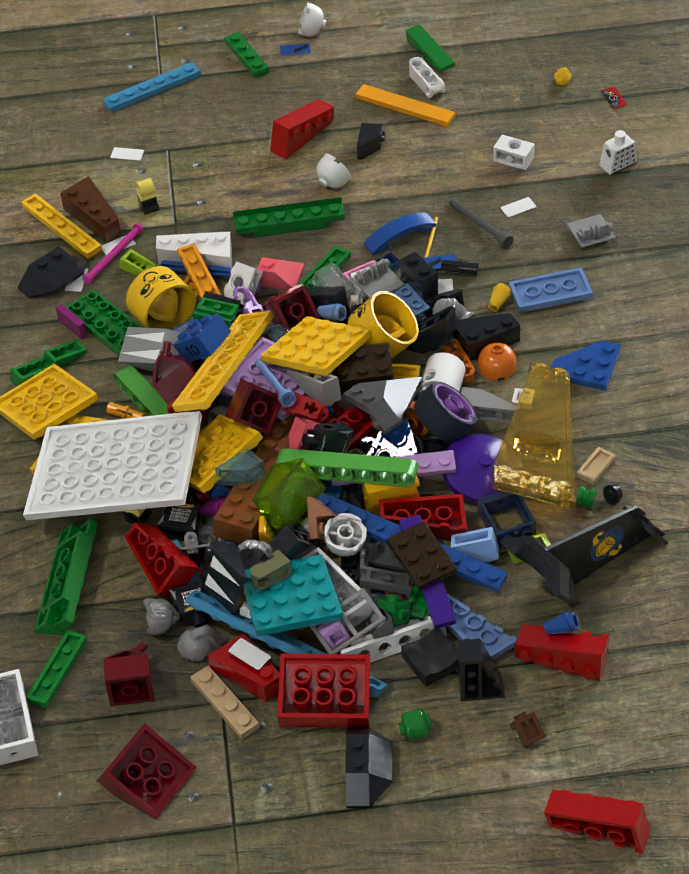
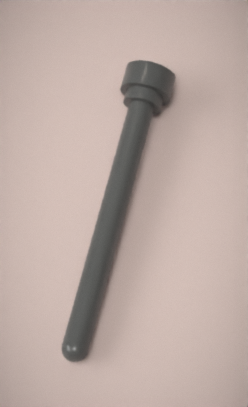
(503, 238)

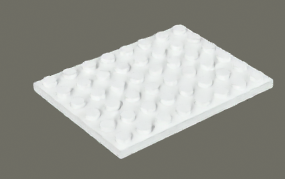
(114, 466)

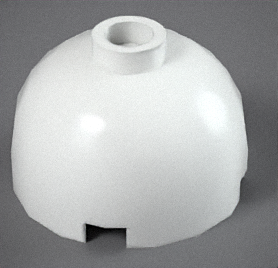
(311, 20)
(332, 173)
(345, 534)

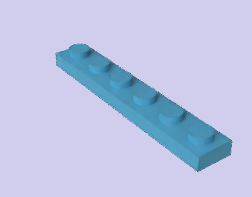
(151, 87)

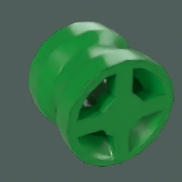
(586, 497)

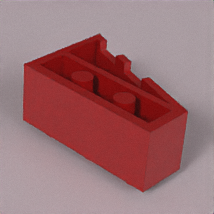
(260, 683)

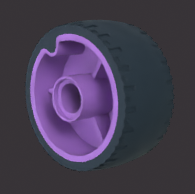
(445, 412)

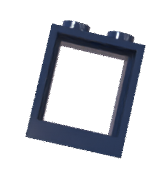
(502, 501)

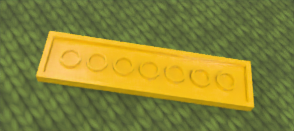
(223, 362)

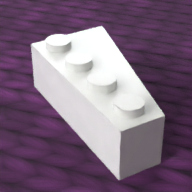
(213, 247)

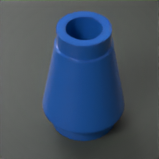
(562, 624)

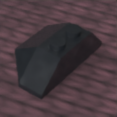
(52, 272)
(435, 331)
(367, 766)

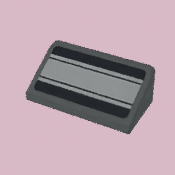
(384, 628)

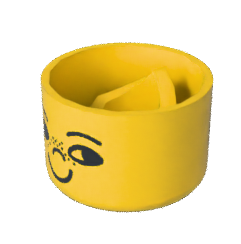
(160, 298)
(388, 321)

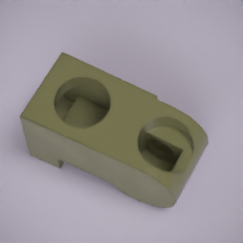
(271, 571)

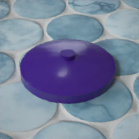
(474, 466)

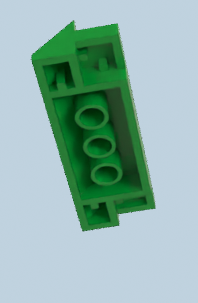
(289, 217)
(66, 578)

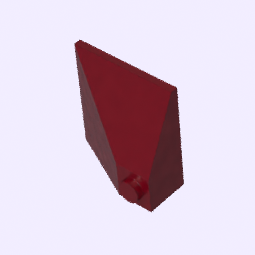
(147, 772)

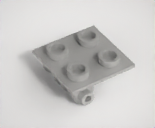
(591, 230)
(377, 278)
(191, 544)

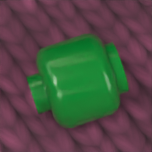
(415, 724)

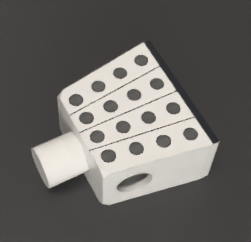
(618, 153)

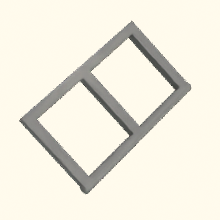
(356, 635)

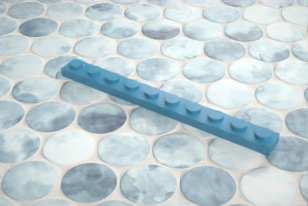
(281, 640)

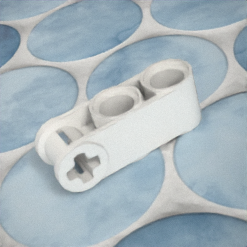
(425, 77)

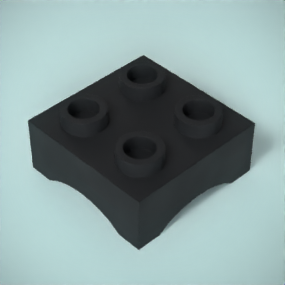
(431, 657)

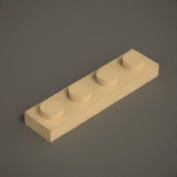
(225, 702)

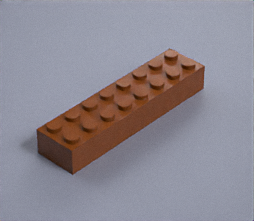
(238, 515)

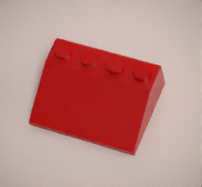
(324, 690)

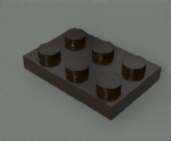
(421, 555)

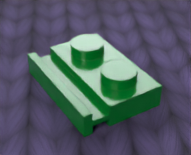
(211, 306)

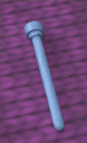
(286, 396)

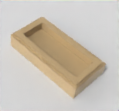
(596, 465)

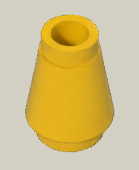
(499, 296)

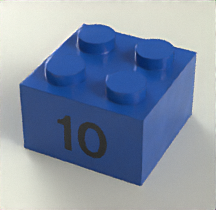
(202, 337)

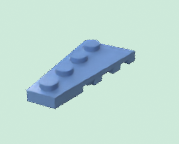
(475, 626)

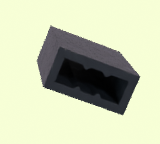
(419, 275)

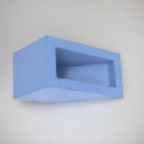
(477, 544)

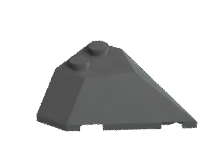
(382, 400)

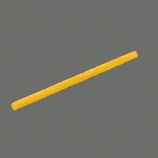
(431, 238)

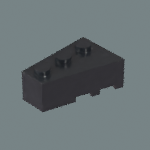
(329, 295)
(480, 331)
(294, 541)
(477, 672)

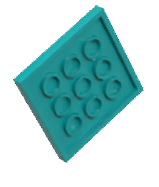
(295, 602)

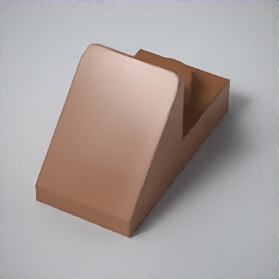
(316, 514)

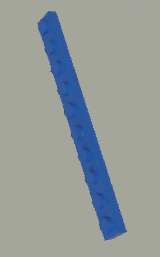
(381, 529)

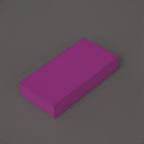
(71, 321)

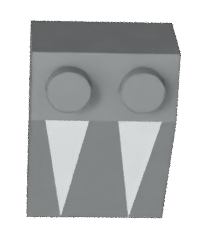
(144, 345)

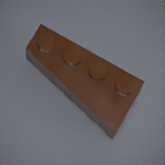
(91, 209)

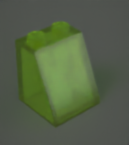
(285, 492)

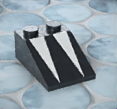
(223, 574)

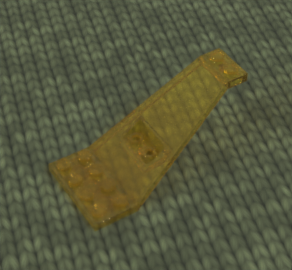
(538, 443)

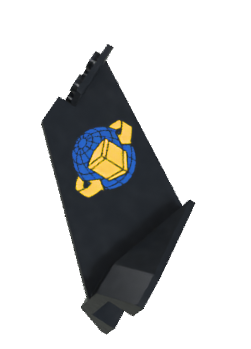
(584, 552)

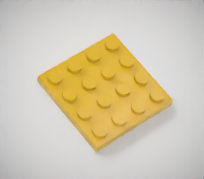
(316, 346)
(45, 401)
(223, 441)

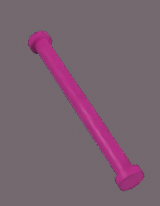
(137, 229)

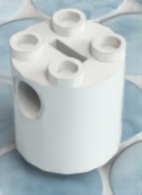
(443, 368)

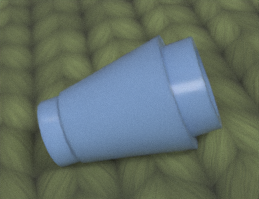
(332, 312)

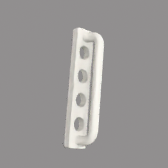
(372, 644)

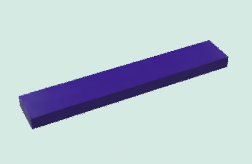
(435, 594)

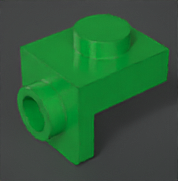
(398, 607)

